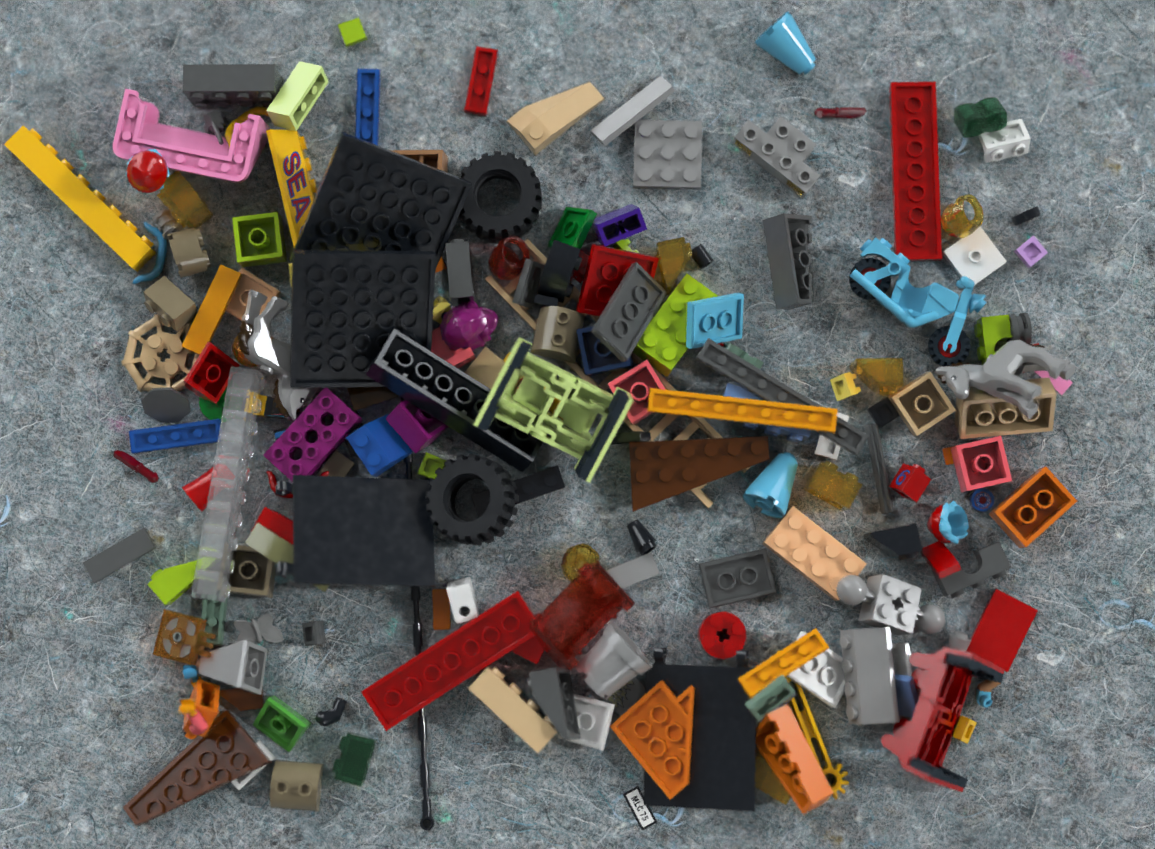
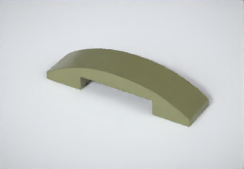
(273, 547)

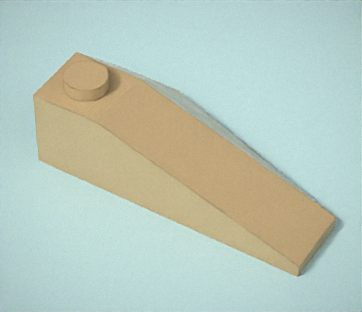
(549, 118)

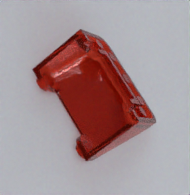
(578, 614)

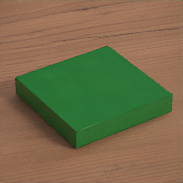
(573, 226)

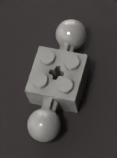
(890, 604)

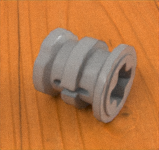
(166, 223)

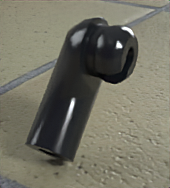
(333, 715)

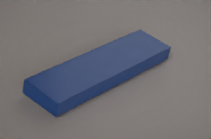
(368, 105)
(174, 436)

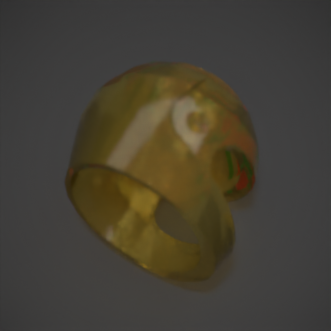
(955, 220)

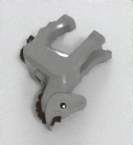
(271, 354)
(1002, 371)

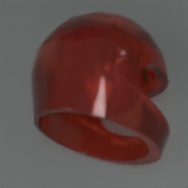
(505, 262)

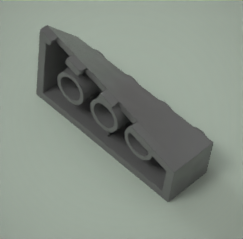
(789, 259)

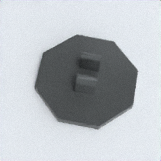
(166, 404)

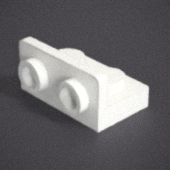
(1005, 143)

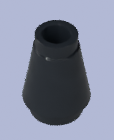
(641, 538)

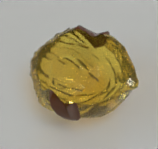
(576, 557)

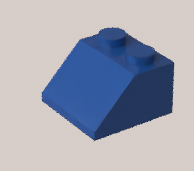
(378, 446)

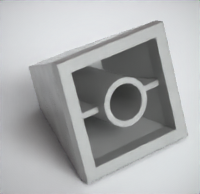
(237, 665)

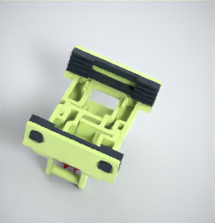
(577, 407)

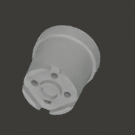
(612, 662)

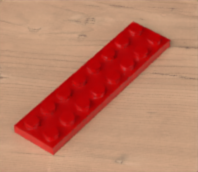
(915, 170)
(450, 661)

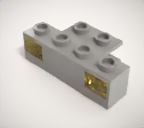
(780, 153)

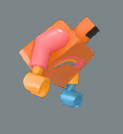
(201, 707)

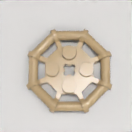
(150, 355)

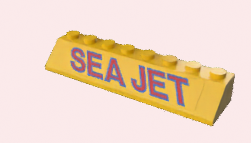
(293, 177)

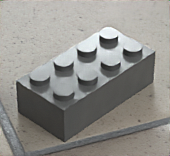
(231, 84)

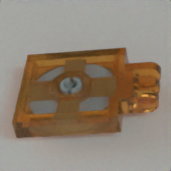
(182, 638)

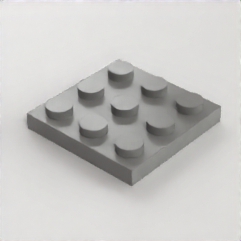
(667, 154)

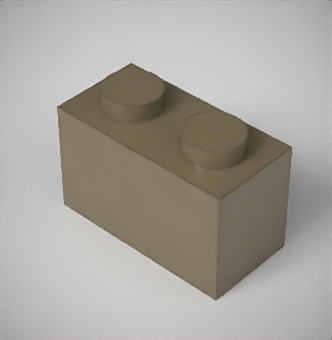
(170, 304)

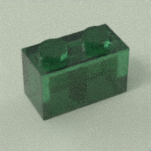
(354, 759)

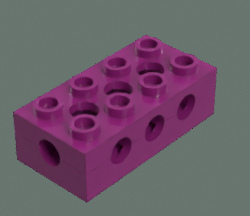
(309, 421)

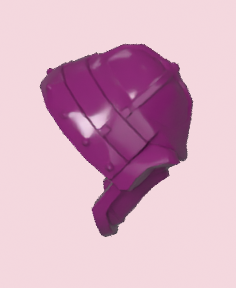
(468, 326)

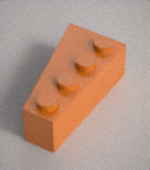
(792, 759)

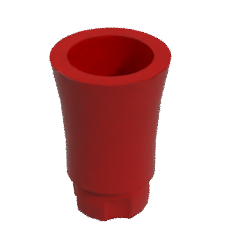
(199, 489)

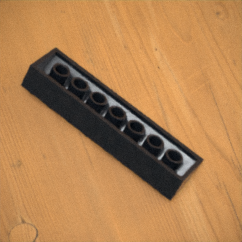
(448, 397)

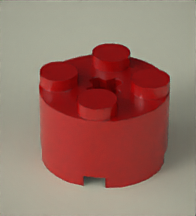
(717, 622)

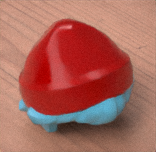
(147, 171)
(948, 523)

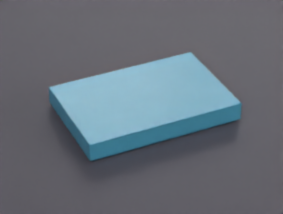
(714, 318)

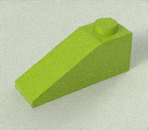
(173, 581)

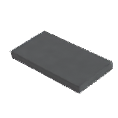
(629, 312)

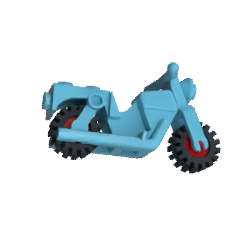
(914, 305)

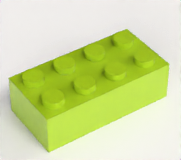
(665, 336)

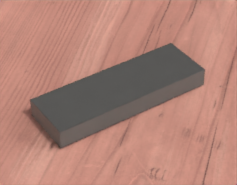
(119, 555)

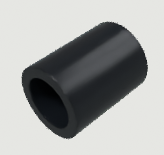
(701, 256)

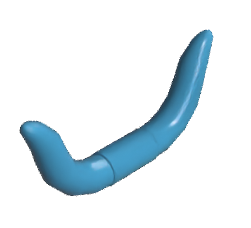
(160, 259)

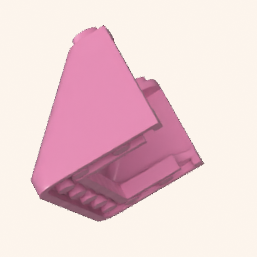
(185, 148)

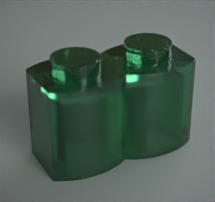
(979, 117)

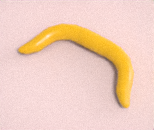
(242, 118)

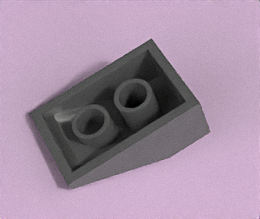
(555, 696)

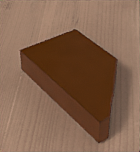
(243, 699)

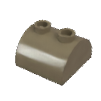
(557, 333)
(296, 785)

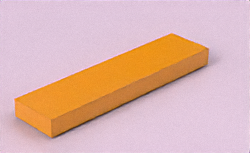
(212, 309)
(783, 662)

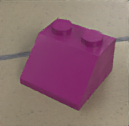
(415, 425)

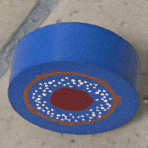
(981, 500)

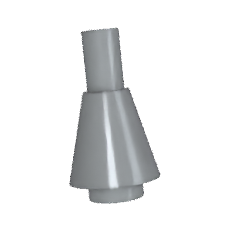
(959, 641)

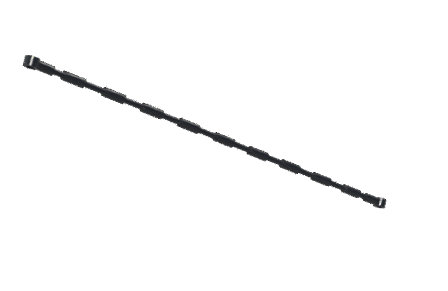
(422, 719)

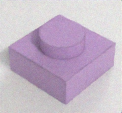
(1030, 251)

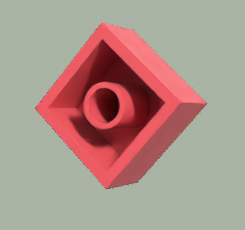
(638, 384)
(981, 464)

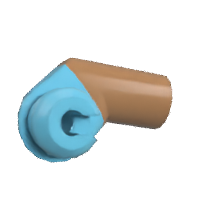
(983, 693)

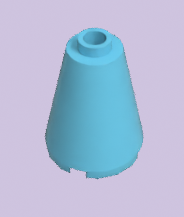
(787, 44)
(773, 486)

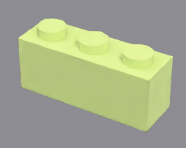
(297, 96)

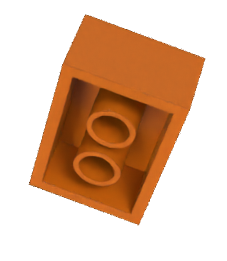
(1032, 507)

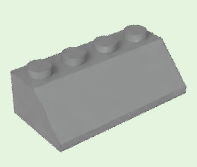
(869, 676)

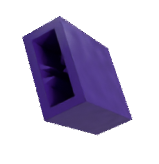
(618, 225)

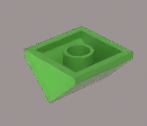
(281, 723)

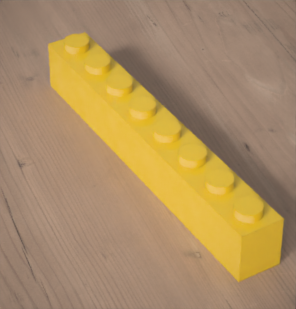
(81, 199)

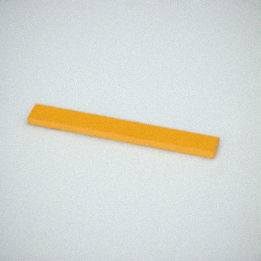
(742, 410)

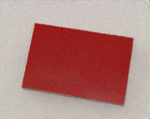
(1001, 629)

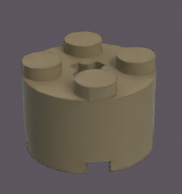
(187, 251)

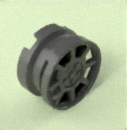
(1020, 327)

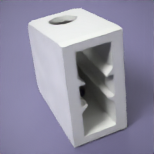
(462, 594)

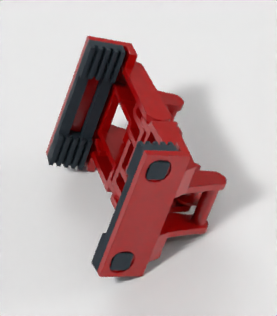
(943, 687)

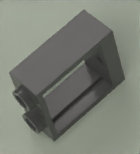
(460, 271)

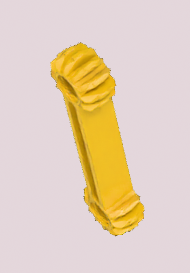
(810, 731)

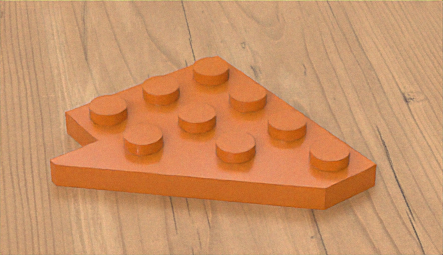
(660, 735)

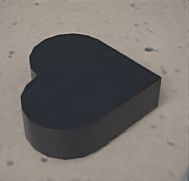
(1026, 216)

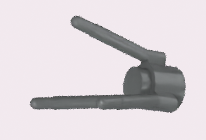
(215, 124)

